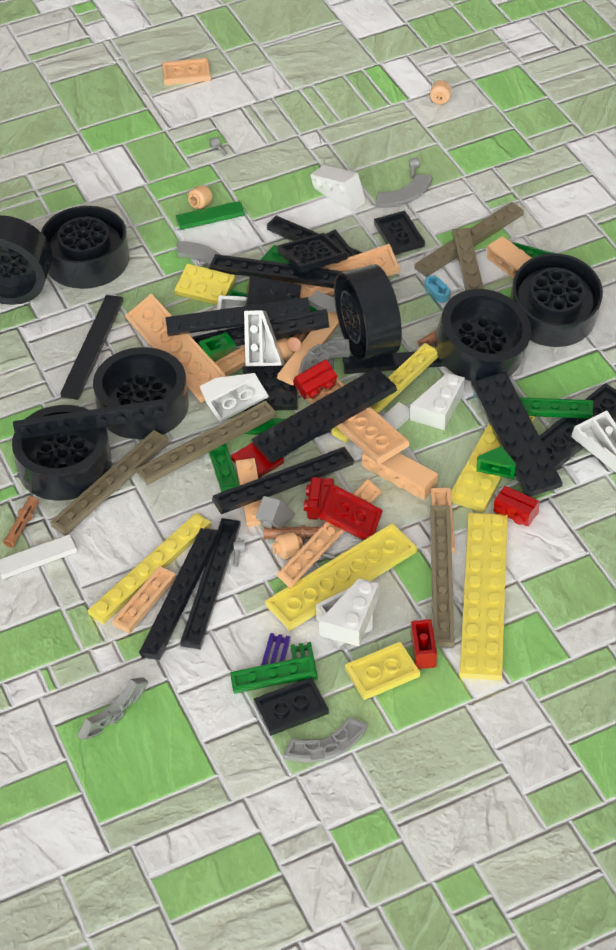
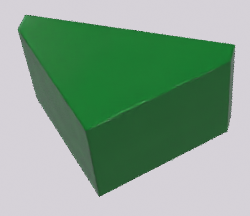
(218, 346)
(496, 463)

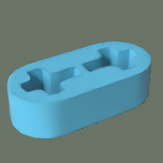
(434, 285)

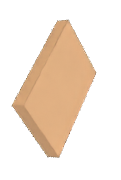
(186, 71)

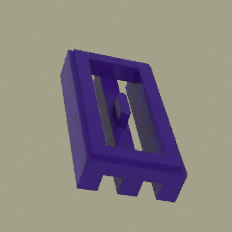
(278, 639)

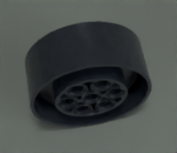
(86, 246)
(23, 261)
(558, 297)
(368, 312)
(482, 334)
(139, 377)
(62, 463)

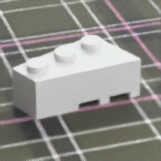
(339, 186)
(260, 341)
(438, 402)
(598, 437)
(351, 613)

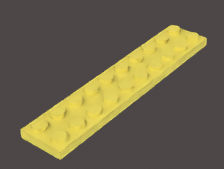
(484, 597)

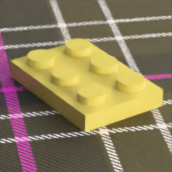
(203, 284)
(382, 670)

